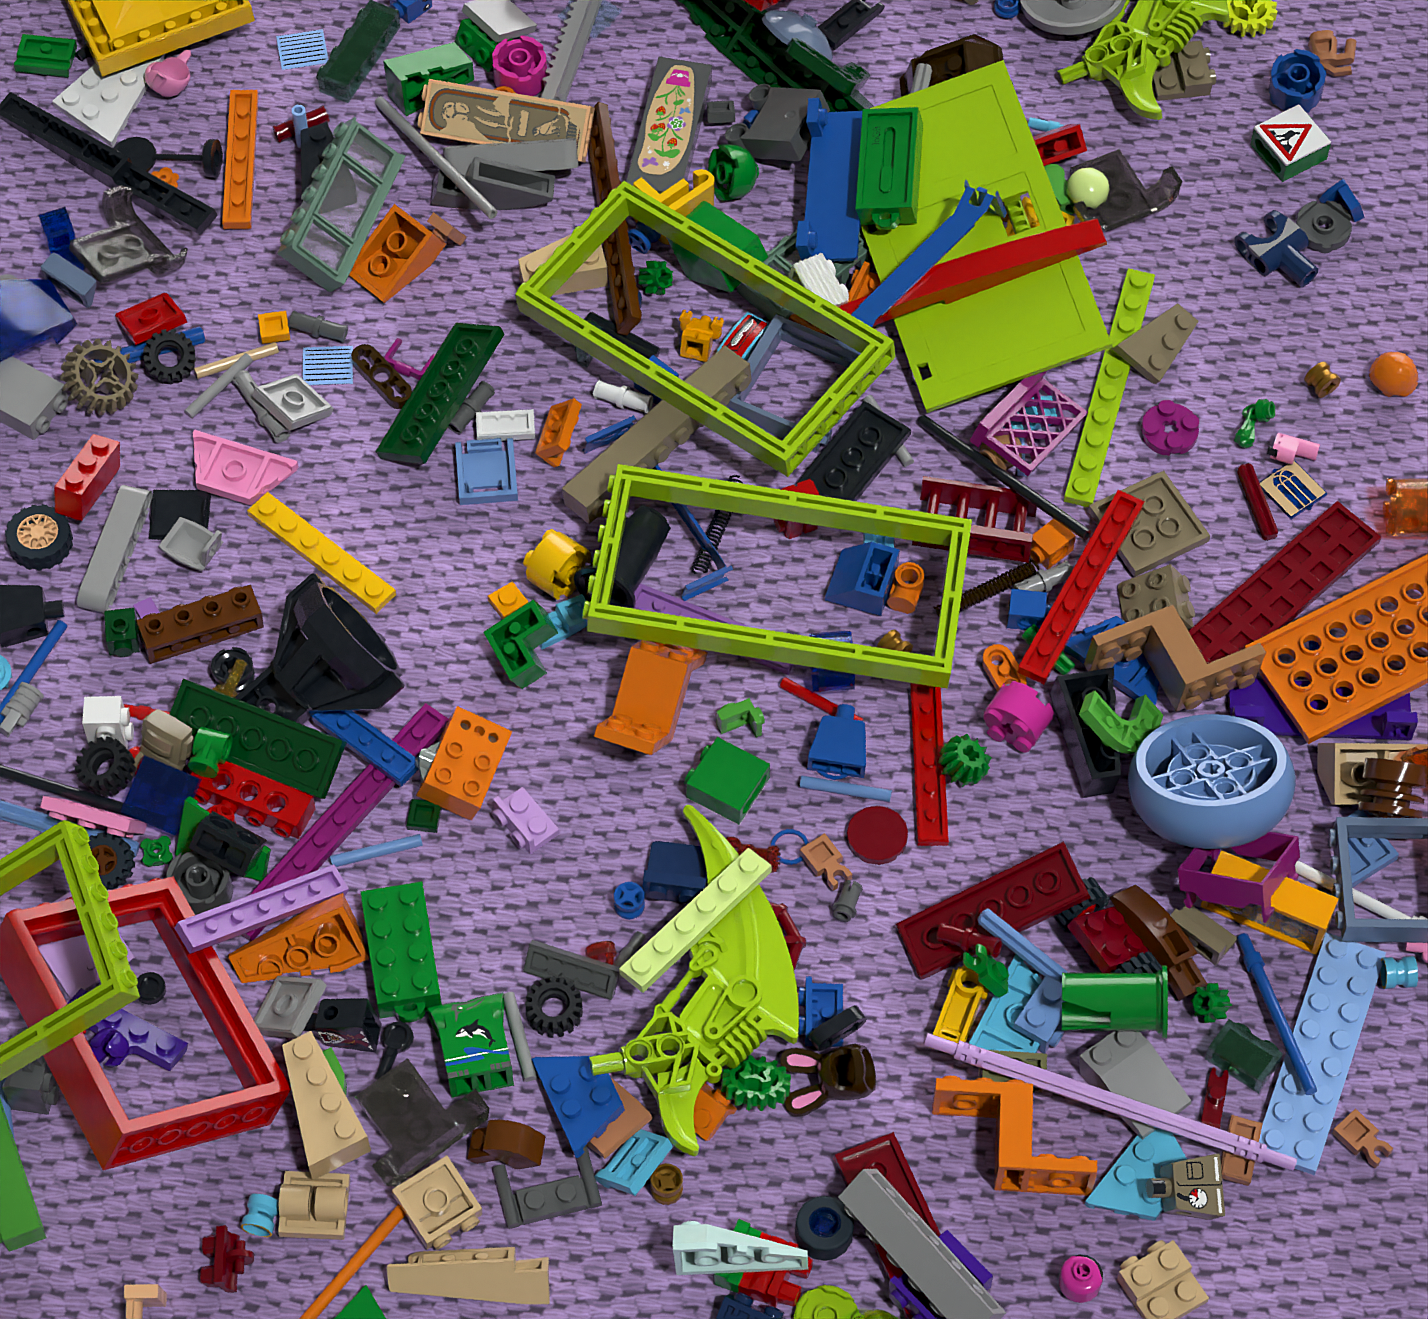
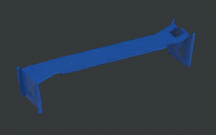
(929, 253)
(704, 583)

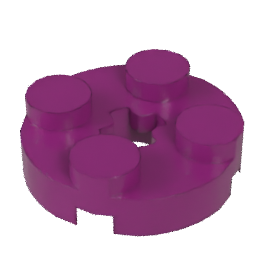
(1170, 414)

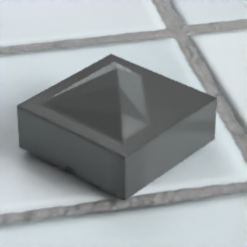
(720, 111)

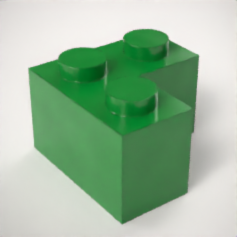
(516, 639)

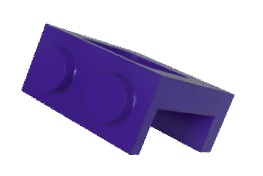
(900, 1287)

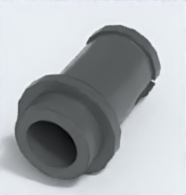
(846, 904)

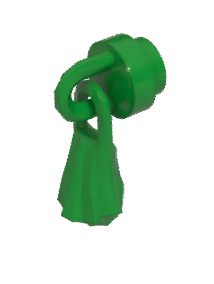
(1263, 412)

